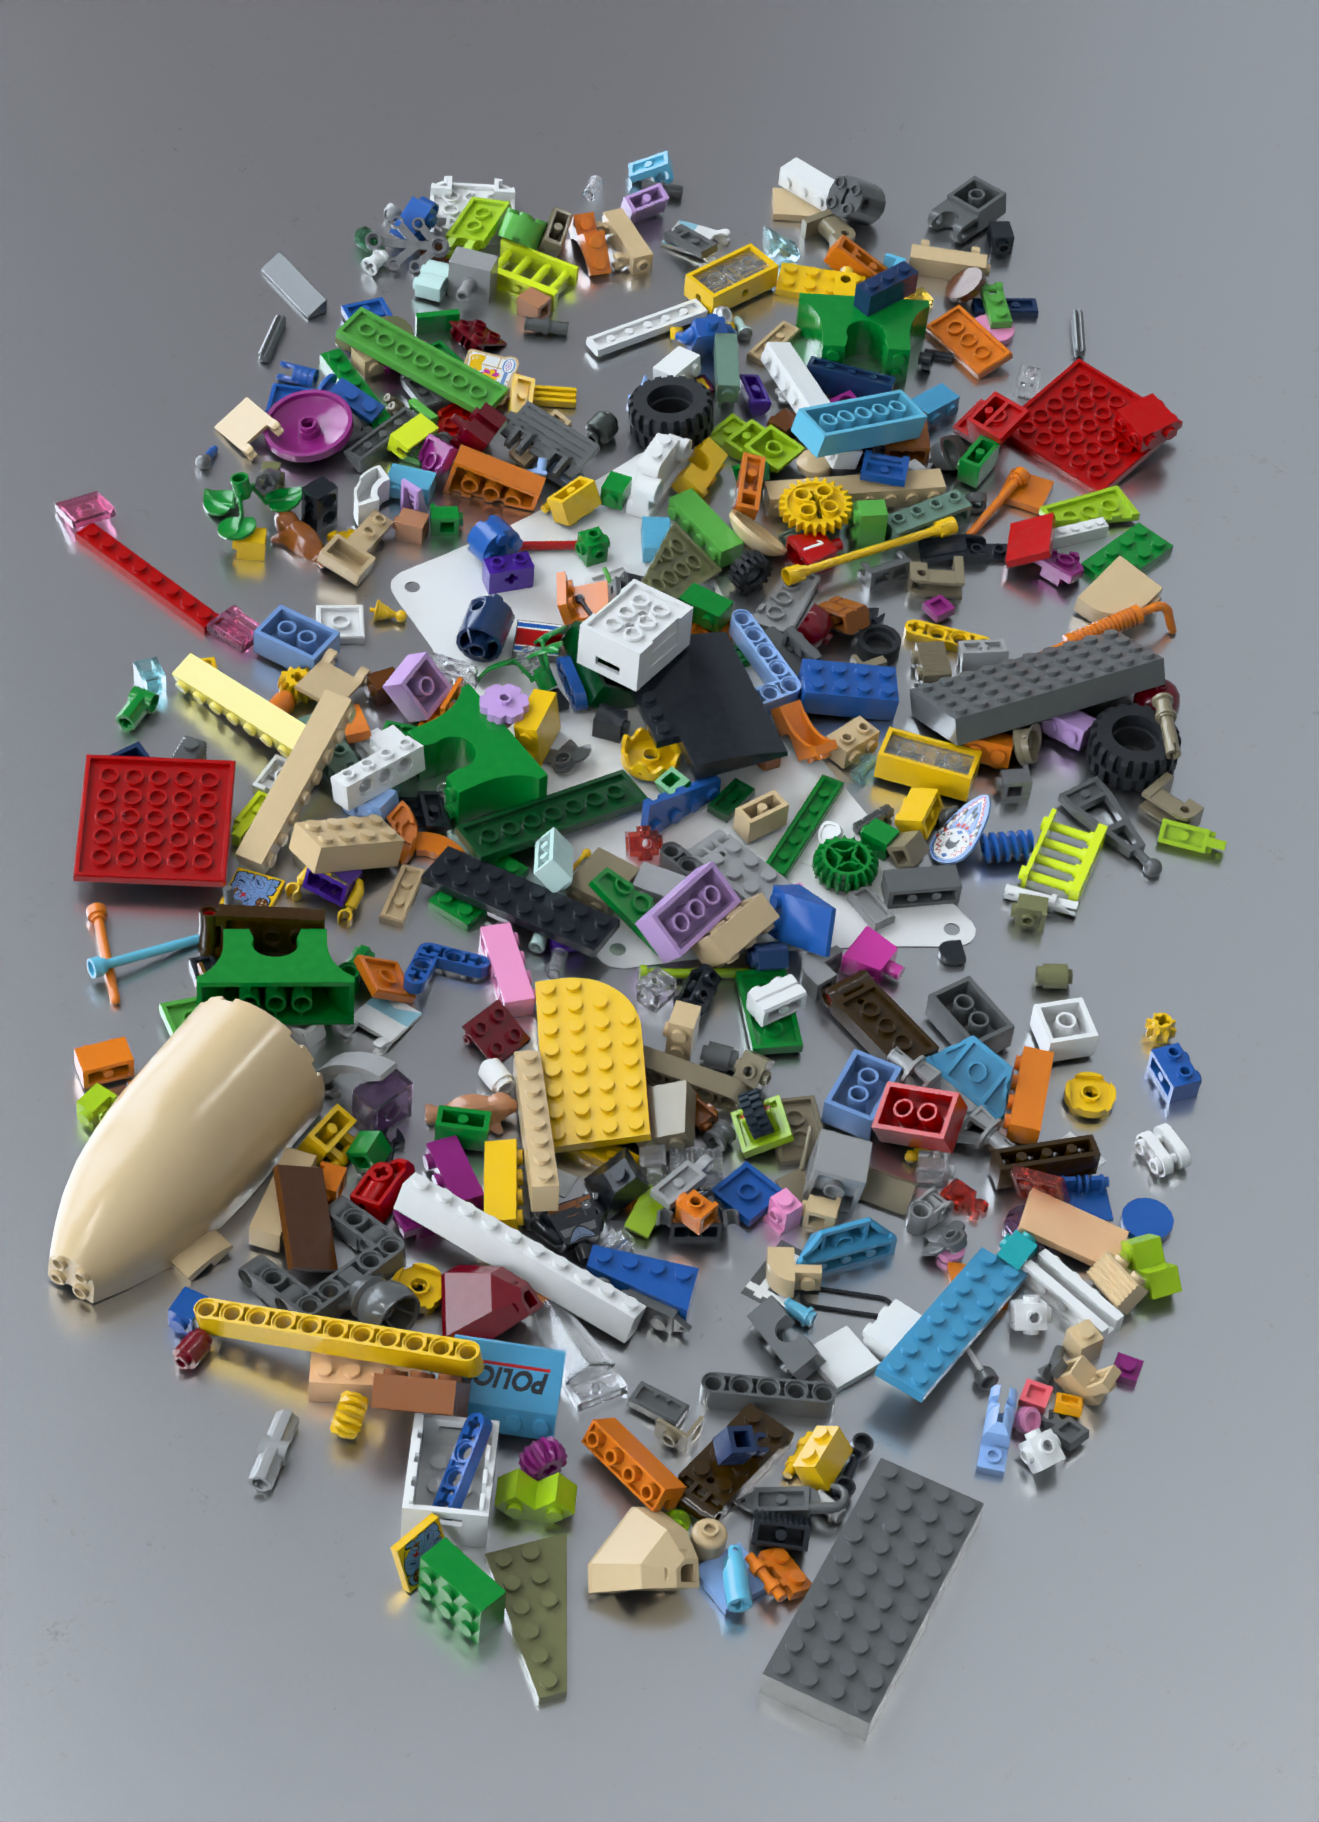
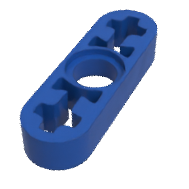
(571, 683)

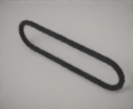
(841, 1309)

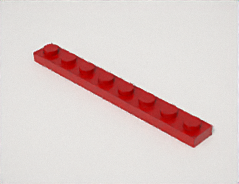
(146, 576)

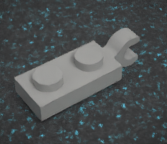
(682, 1179)

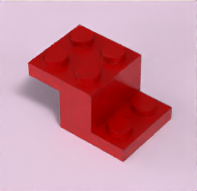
(992, 418)

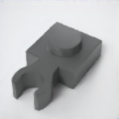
(1068, 1430)

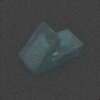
(778, 244)

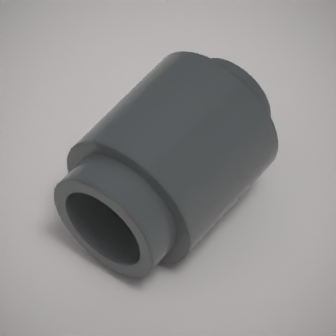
(719, 1056)

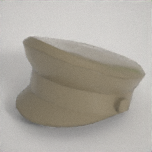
(1027, 744)

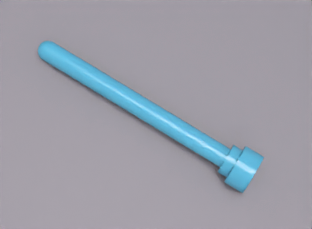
(99, 966)

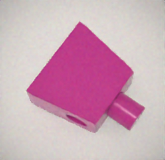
(873, 954)

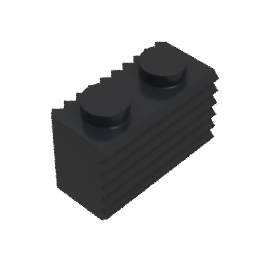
(780, 1530)

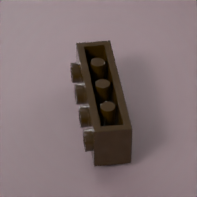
(1055, 1157)

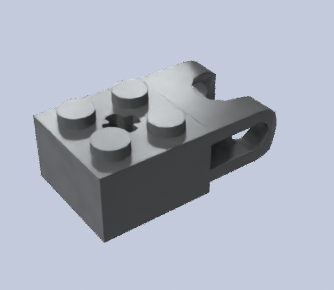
(969, 209)

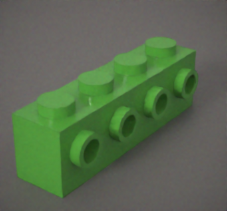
(705, 527)

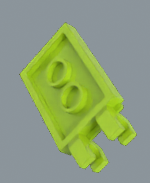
(476, 224)

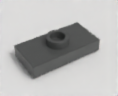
(657, 1404)

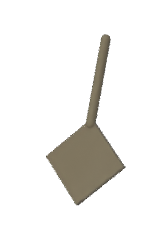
(795, 1180)

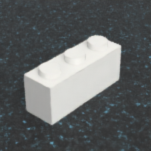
(806, 182)

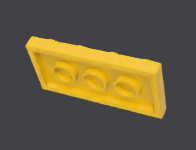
(804, 279)

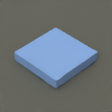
(712, 1581)

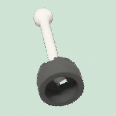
(984, 1375)

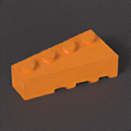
(493, 480)

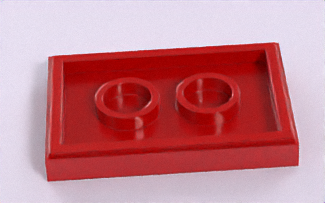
(1030, 540)

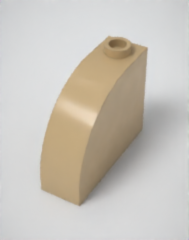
(1116, 590)

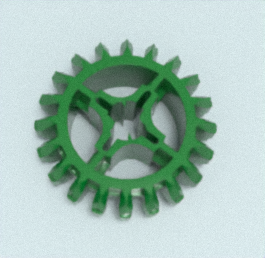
(845, 864)

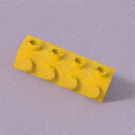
(503, 1182)

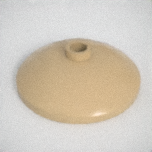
(755, 535)

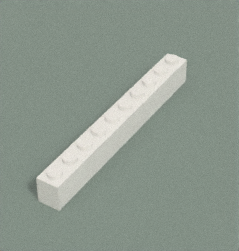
(531, 1261)

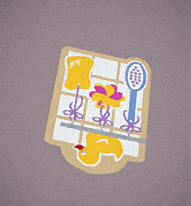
(494, 366)

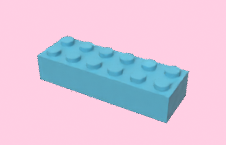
(858, 423)

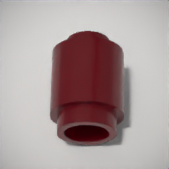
(192, 1349)

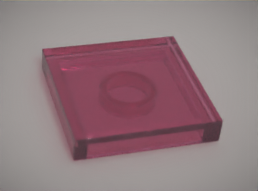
(85, 509)

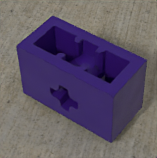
(508, 572)

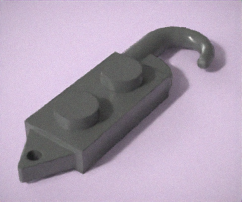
(658, 1314)
(793, 1500)

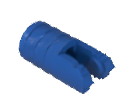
(301, 375)

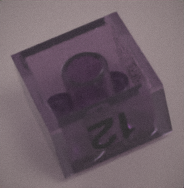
(382, 1103)

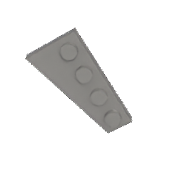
(787, 604)

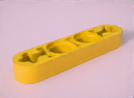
(948, 634)

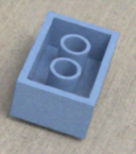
(294, 639)
(858, 1092)

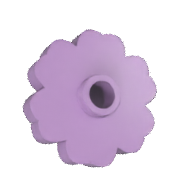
(504, 704)

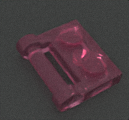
(231, 631)

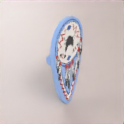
(961, 832)

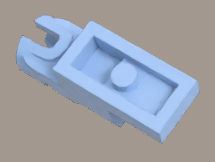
(996, 1434)

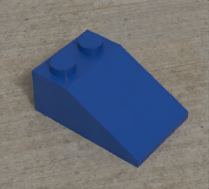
(803, 919)

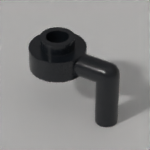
(926, 358)

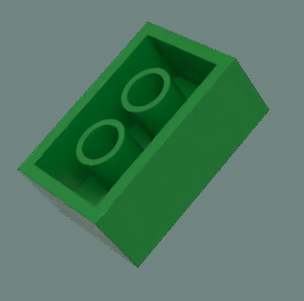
(461, 1590)

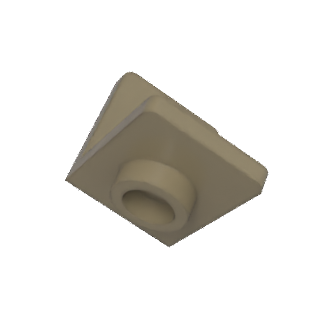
(677, 1438)

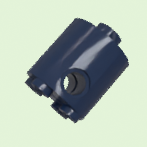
(485, 628)

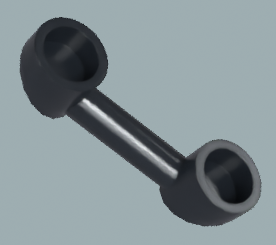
(862, 1446)

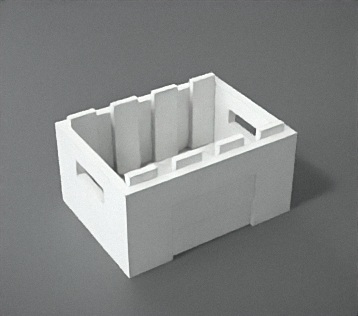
(636, 633)
(427, 1463)

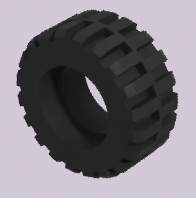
(671, 407)
(1123, 766)

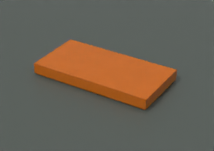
(969, 341)

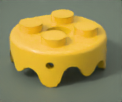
(641, 745)

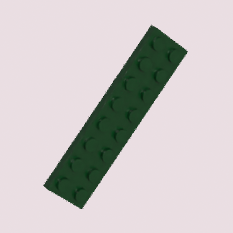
(565, 810)

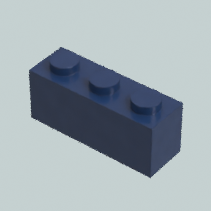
(885, 288)

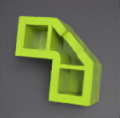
(1148, 1260)
(535, 1500)

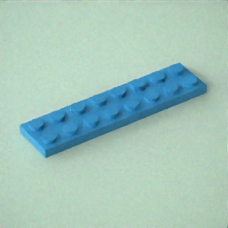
(950, 1325)

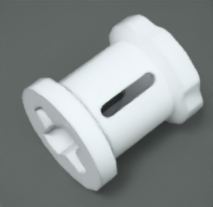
(373, 263)

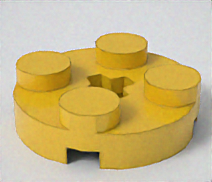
(1088, 1107)
(429, 1278)

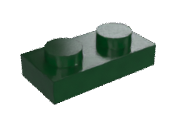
(731, 797)

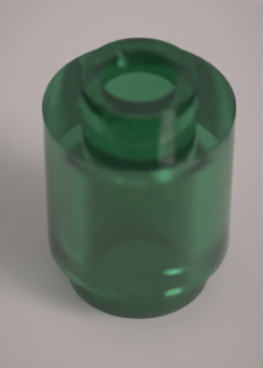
(359, 239)

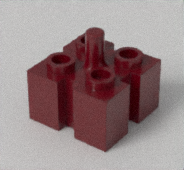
(478, 431)

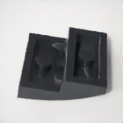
(429, 811)

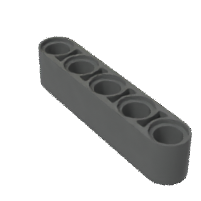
(721, 1392)

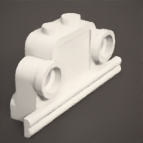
(656, 472)

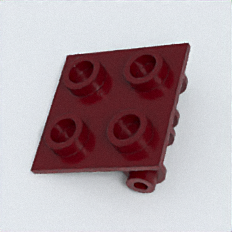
(474, 335)
(495, 1032)

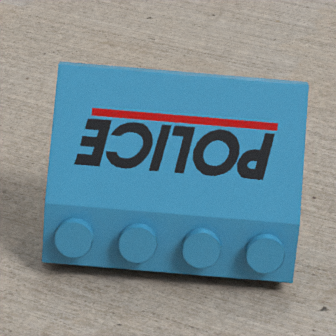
(518, 1387)

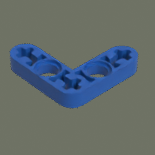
(439, 956)

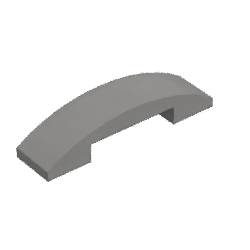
(368, 1065)

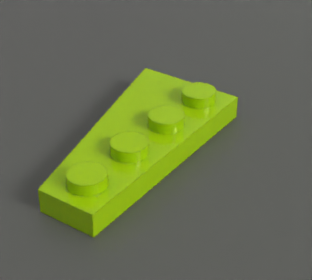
(1105, 503)

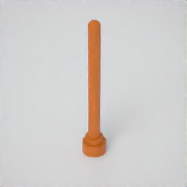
(1019, 478)
(97, 915)

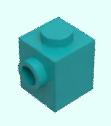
(1017, 1249)

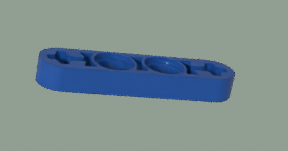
(466, 1467)

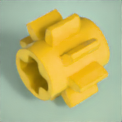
(1160, 1028)

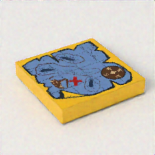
(255, 888)
(412, 1546)

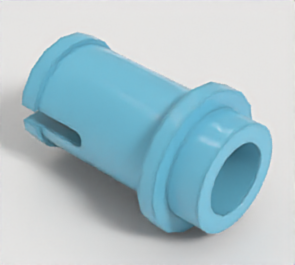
(800, 1312)

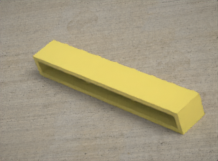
(238, 704)

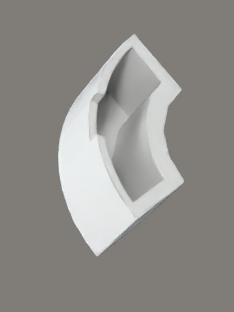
(370, 493)

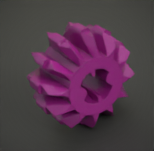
(543, 1458)

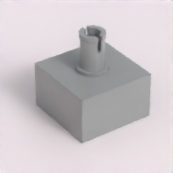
(472, 276)

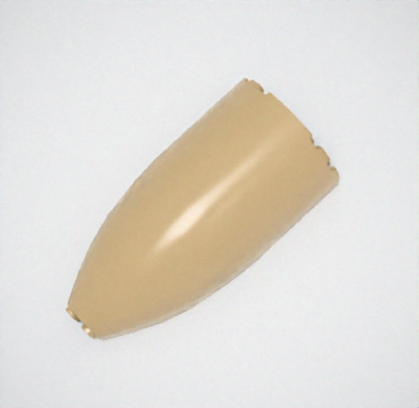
(183, 1147)

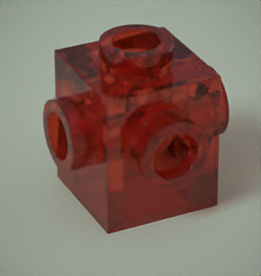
(634, 841)

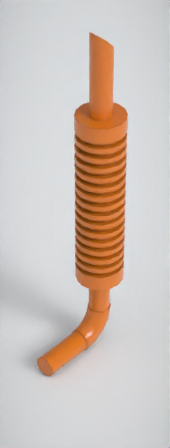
(1123, 621)

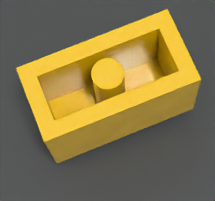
(919, 811)

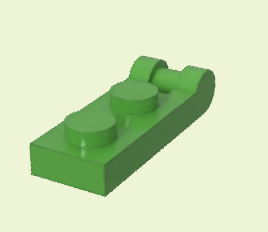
(996, 306)

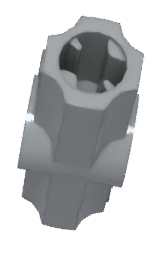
(273, 1450)

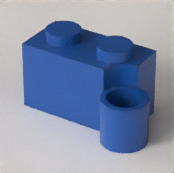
(416, 208)

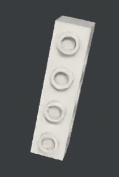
(378, 773)

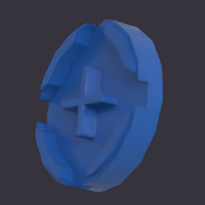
(1145, 1217)

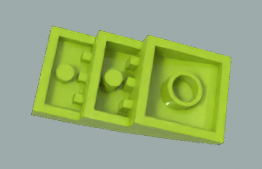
(738, 436)

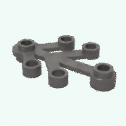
(410, 245)

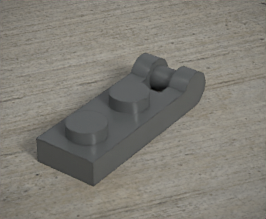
(691, 241)

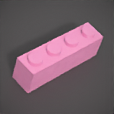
(507, 969)

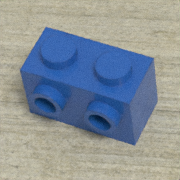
(1174, 1073)

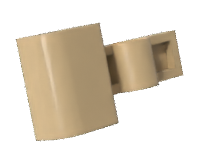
(352, 556)

